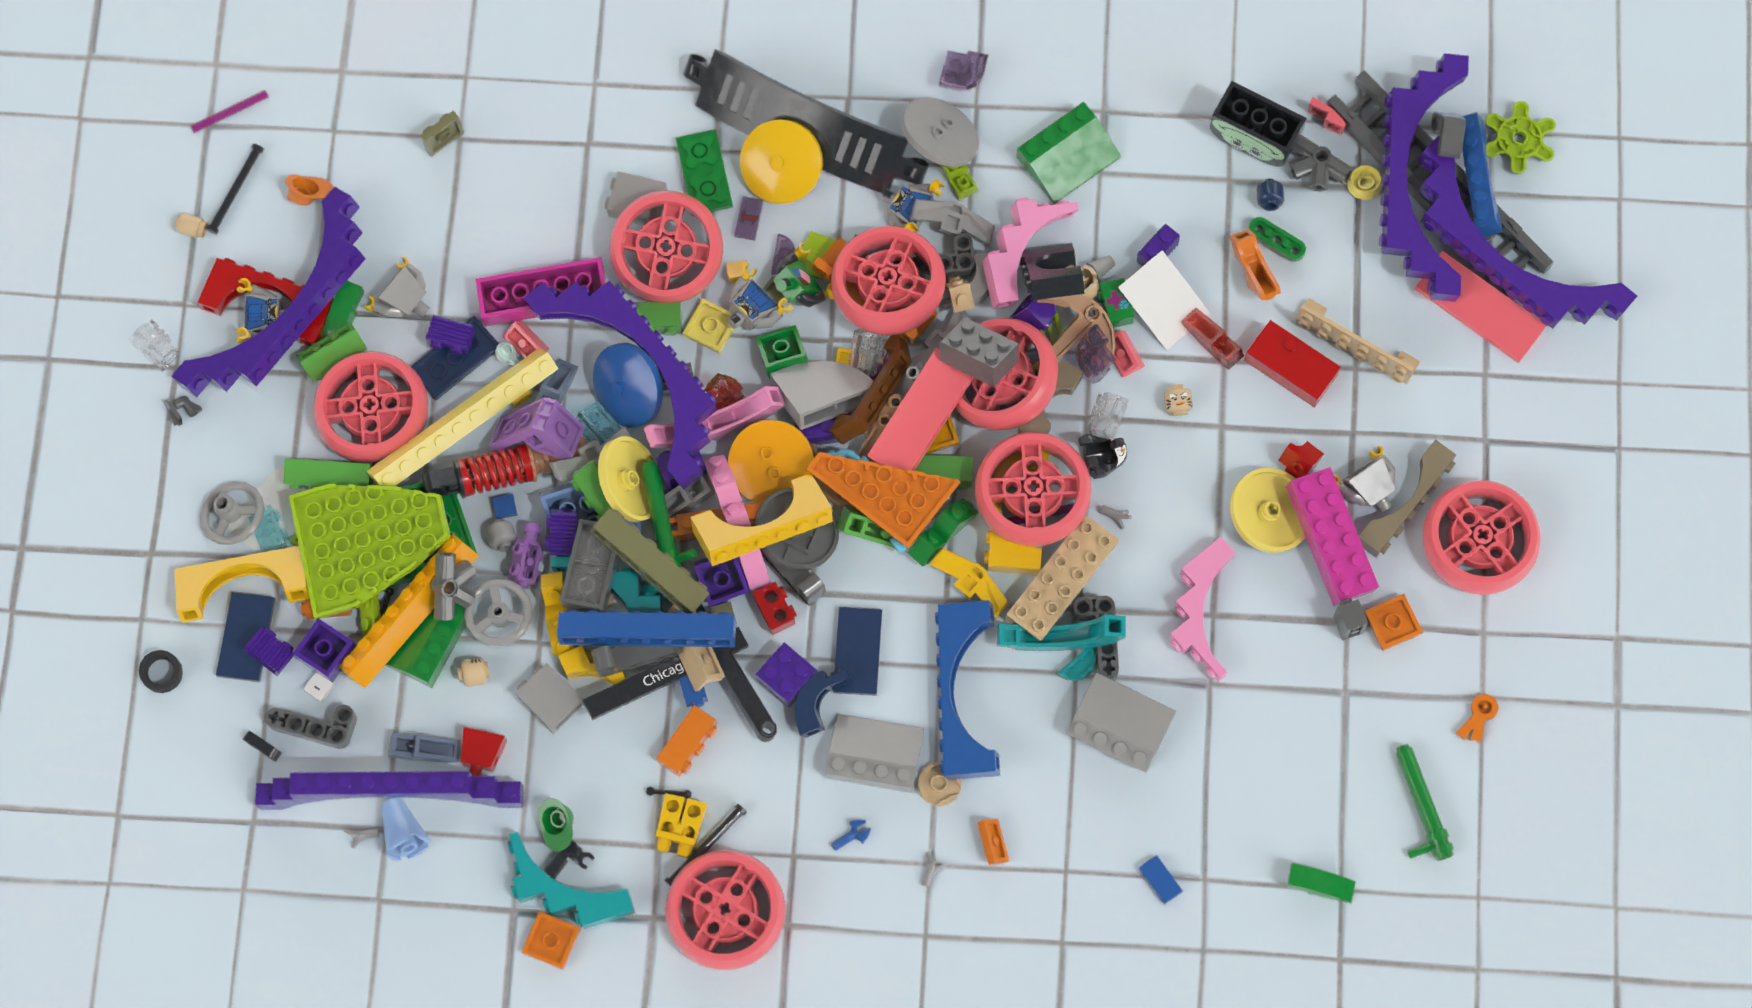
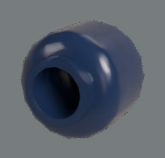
(1270, 194)

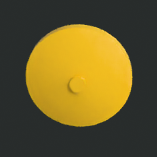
(781, 161)

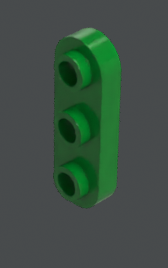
(1272, 231)

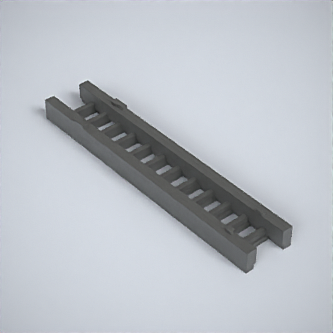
(1374, 146)

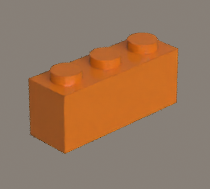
(687, 741)

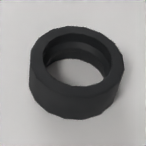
(149, 659)

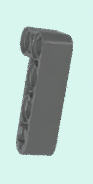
(1451, 131)
(953, 260)
(804, 583)
(1094, 612)
(623, 658)
(309, 724)

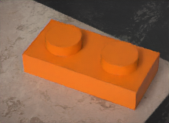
(993, 841)

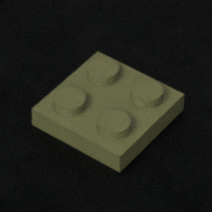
(442, 133)

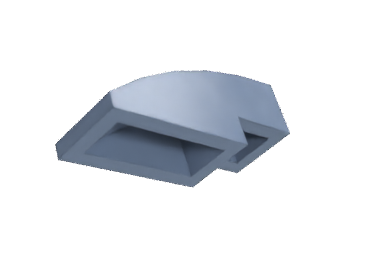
(558, 383)
(423, 748)

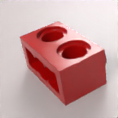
(771, 609)

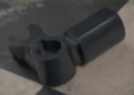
(559, 860)

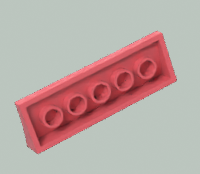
(1489, 313)
(920, 415)

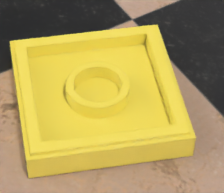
(709, 326)

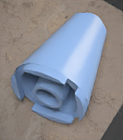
(402, 830)

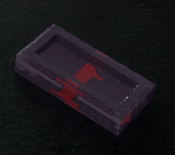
(749, 218)

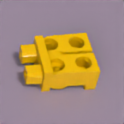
(682, 832)

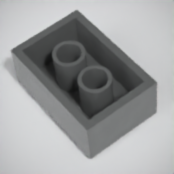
(979, 352)

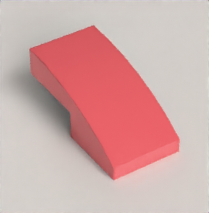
(1332, 120)

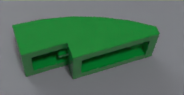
(343, 307)
(1320, 883)

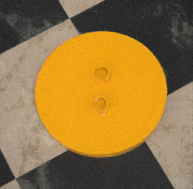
(768, 458)

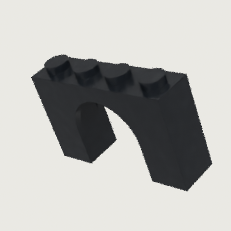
(1047, 274)

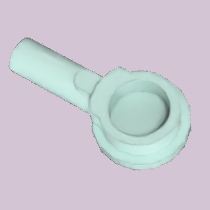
(506, 353)

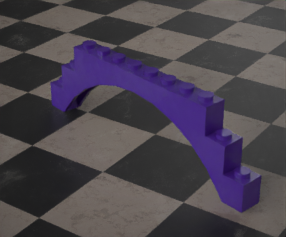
(1401, 229)
(1537, 295)
(612, 310)
(259, 354)
(442, 785)

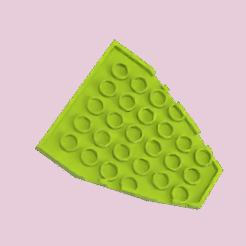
(363, 540)

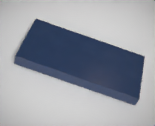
(443, 370)
(243, 620)
(859, 649)

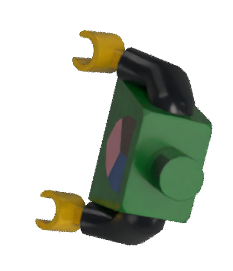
(797, 282)

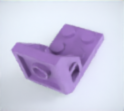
(542, 426)

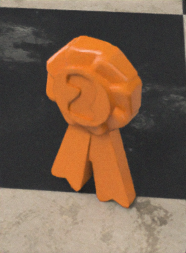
(1483, 708)

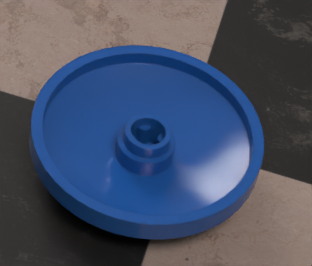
(628, 384)

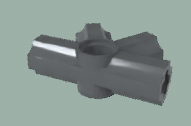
(1319, 170)
(455, 592)

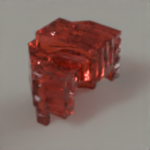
(725, 390)

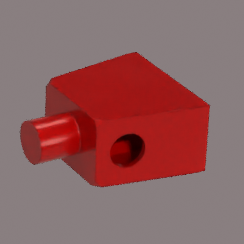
(481, 750)

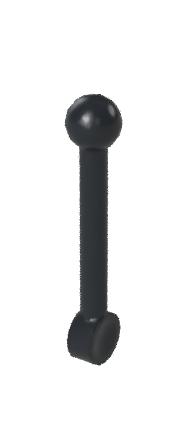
(389, 591)
(650, 792)

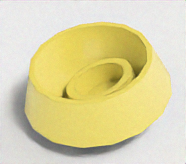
(1364, 182)

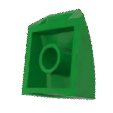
(781, 349)

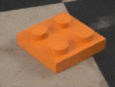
(1393, 622)
(551, 940)

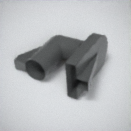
(190, 407)

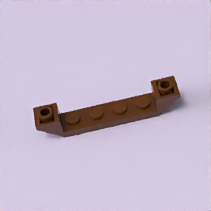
(847, 426)

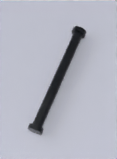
(213, 227)
(710, 841)

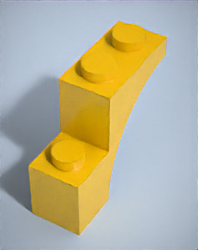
(551, 589)
(577, 664)

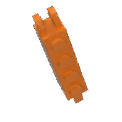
(684, 524)

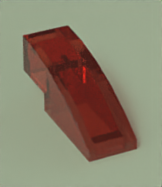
(1213, 338)

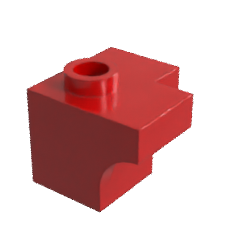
(1300, 459)

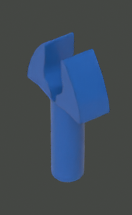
(852, 835)

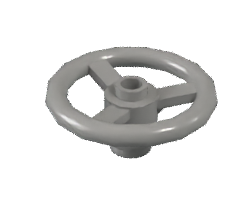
(230, 512)
(497, 607)

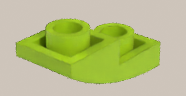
(960, 180)

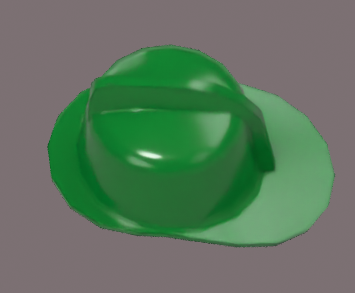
(556, 824)

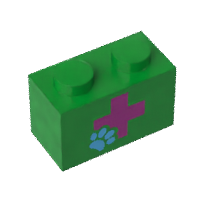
(1115, 303)

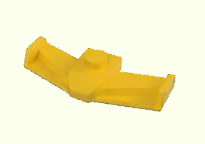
(971, 579)

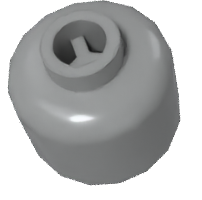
(501, 535)

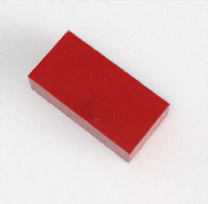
(1292, 363)

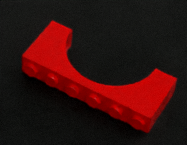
(222, 285)

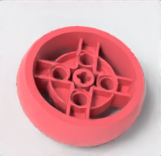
(625, 239)
(897, 245)
(1037, 390)
(332, 411)
(1072, 487)
(1506, 568)
(688, 887)

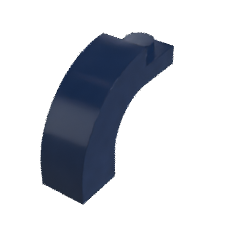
(810, 698)

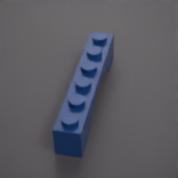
(1481, 193)

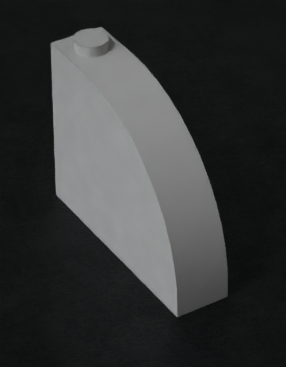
(820, 390)

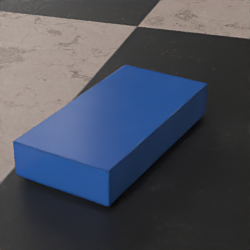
(1160, 879)

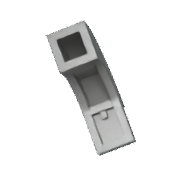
(978, 285)

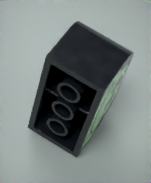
(1256, 125)

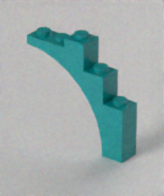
(625, 587)
(592, 907)

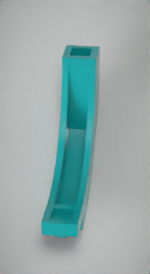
(1078, 636)

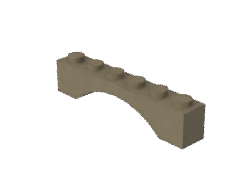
(1380, 531)

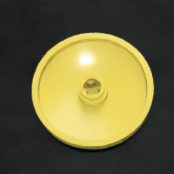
(622, 477)
(1265, 512)

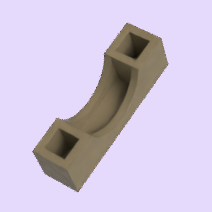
(1068, 380)

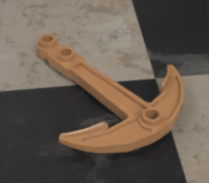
(1078, 326)
(877, 429)

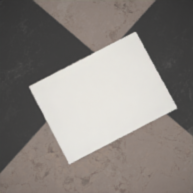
(1162, 298)
(277, 495)

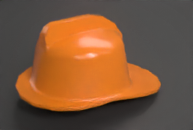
(306, 189)

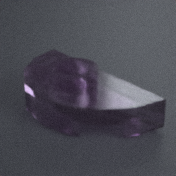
(783, 248)

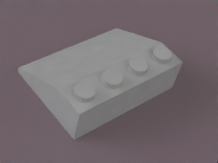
(1121, 722)
(874, 753)

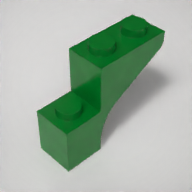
(945, 527)

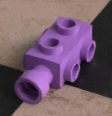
(526, 557)

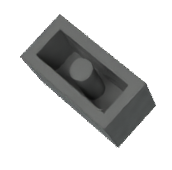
(1350, 619)

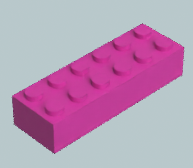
(503, 294)
(1331, 536)

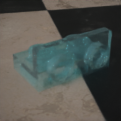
(597, 423)
(269, 532)

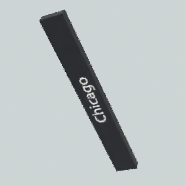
(644, 683)

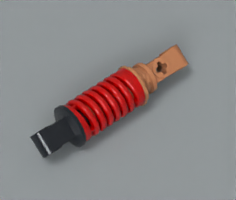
(489, 470)

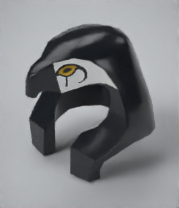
(1102, 454)

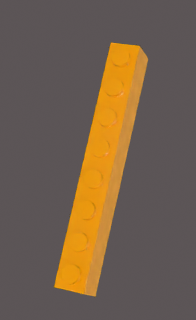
(400, 619)

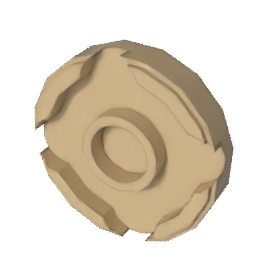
(936, 787)

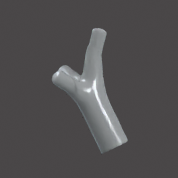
(1116, 515)
(361, 835)
(931, 870)

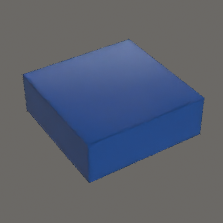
(504, 506)

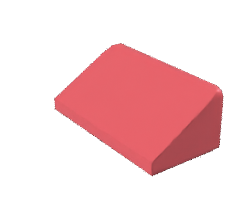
(523, 339)
(1126, 355)

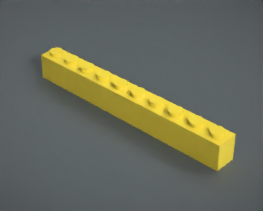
(463, 419)

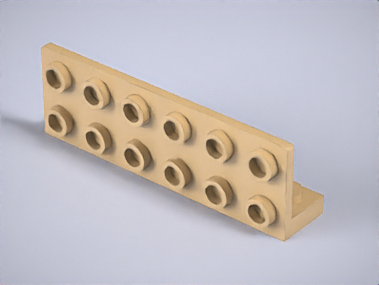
(1312, 317)
(1062, 578)

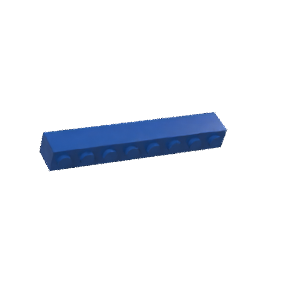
(646, 629)

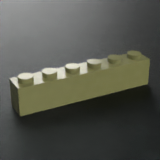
(649, 561)

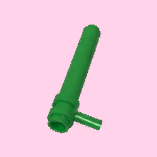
(660, 515)
(1436, 834)

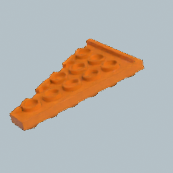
(889, 496)

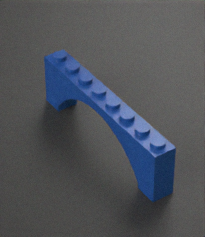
(958, 629)

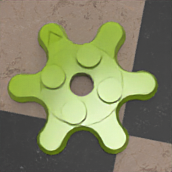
(1520, 124)

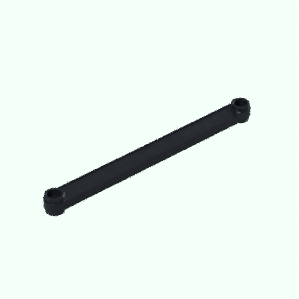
(743, 692)

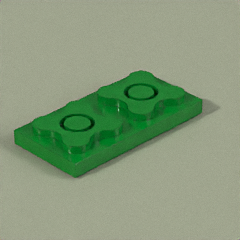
(704, 169)

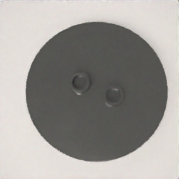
(803, 550)

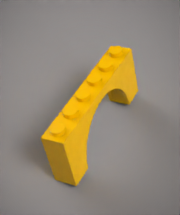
(725, 541)
(1003, 554)
(198, 582)

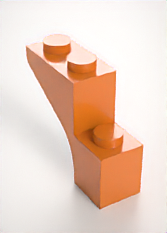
(1257, 273)

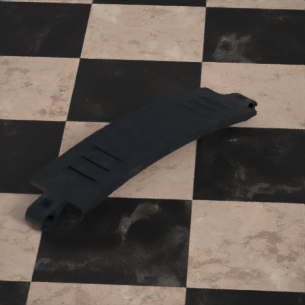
(848, 144)

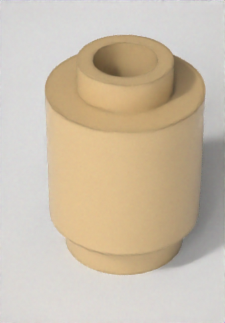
(191, 225)

